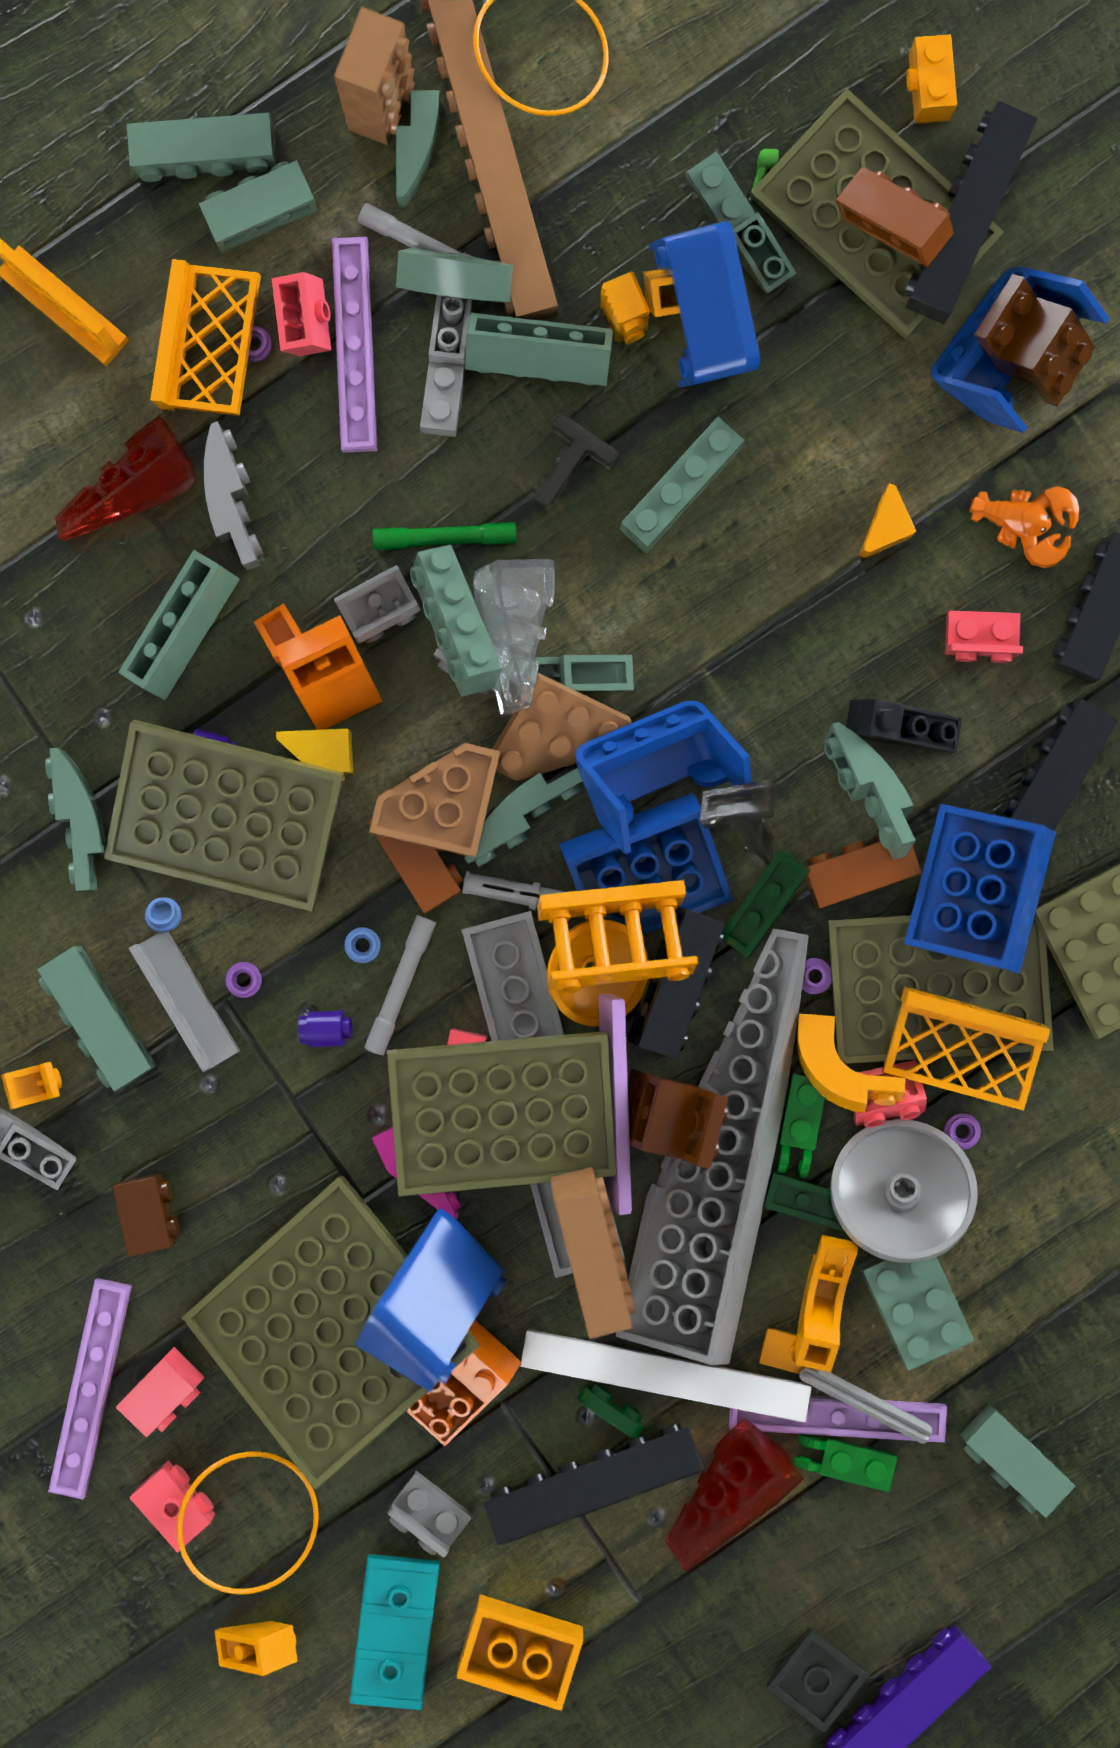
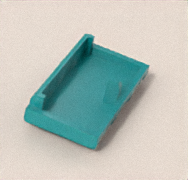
(394, 1632)

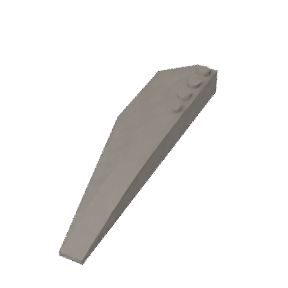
(705, 1221)

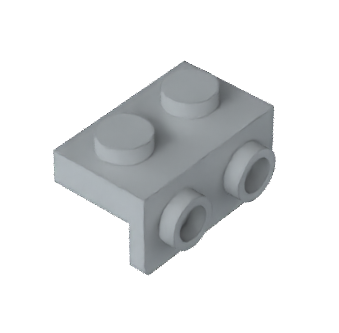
(378, 605)

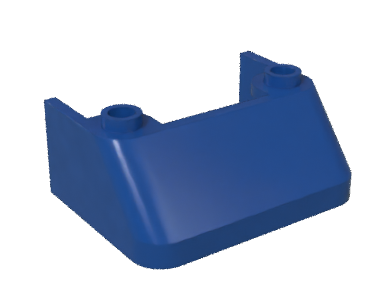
(710, 303)
(968, 371)
(655, 754)

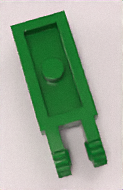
(800, 1123)
(848, 1462)

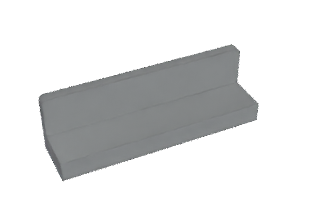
(184, 1000)

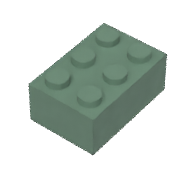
(916, 1308)

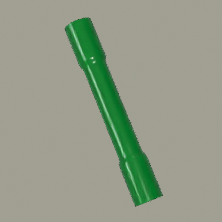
(485, 534)

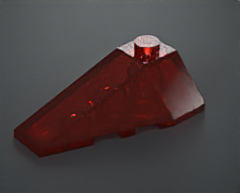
(144, 477)
(738, 1488)

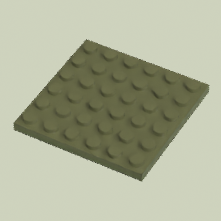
(291, 1327)

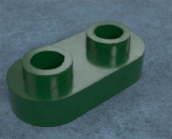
(624, 1418)

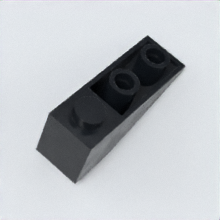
(903, 725)

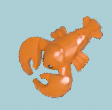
(1030, 520)

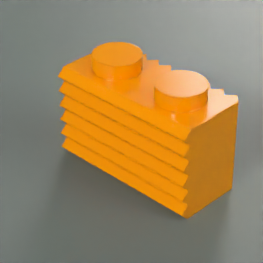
(625, 308)

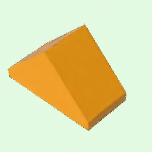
(889, 525)

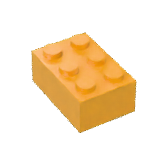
(520, 1652)

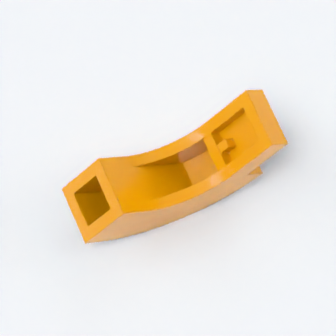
(832, 1076)
(822, 1303)

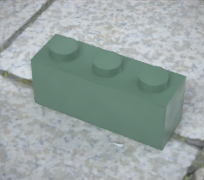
(258, 205)
(1016, 1462)

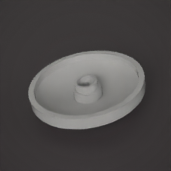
(903, 1191)

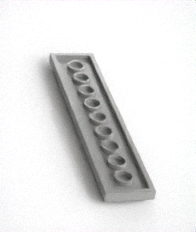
(519, 1006)

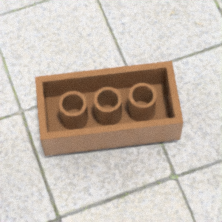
(375, 76)
(593, 1251)

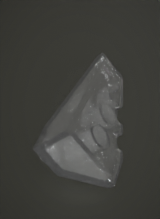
(512, 607)

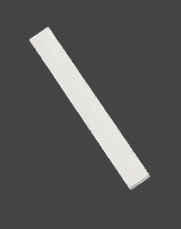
(666, 1375)

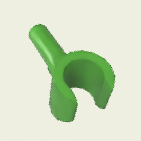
(766, 160)

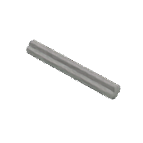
(867, 1403)

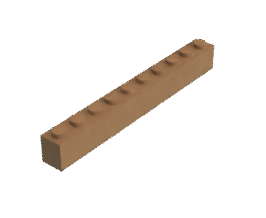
(491, 158)

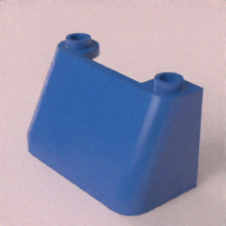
(432, 1302)

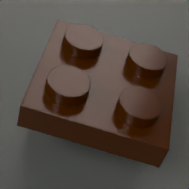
(1035, 340)
(675, 1118)

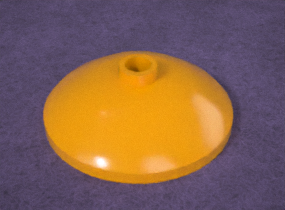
(583, 1004)

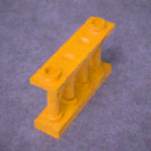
(630, 902)

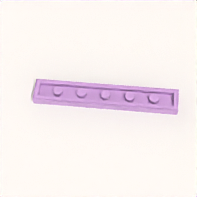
(354, 344)
(613, 1022)
(90, 1388)
(835, 1418)

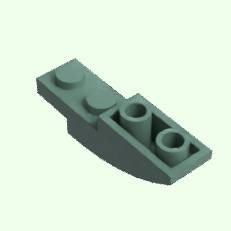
(755, 243)
(868, 776)
(75, 802)
(508, 820)

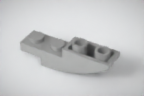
(446, 366)
(223, 485)
(33, 1151)

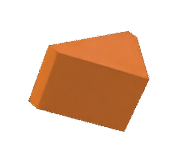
(277, 628)

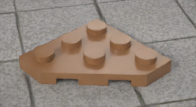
(552, 730)
(441, 803)

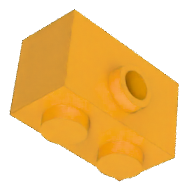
(932, 79)

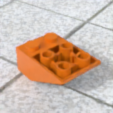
(328, 673)
(467, 1389)

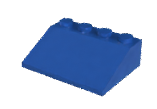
(665, 847)
(980, 887)

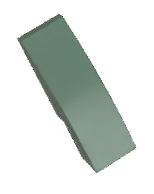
(416, 144)
(454, 275)
(590, 672)

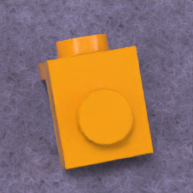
(32, 1085)

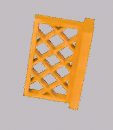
(61, 304)
(175, 334)
(975, 1018)

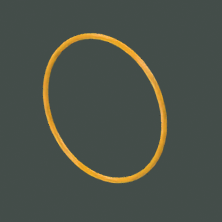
(532, 110)
(184, 1503)

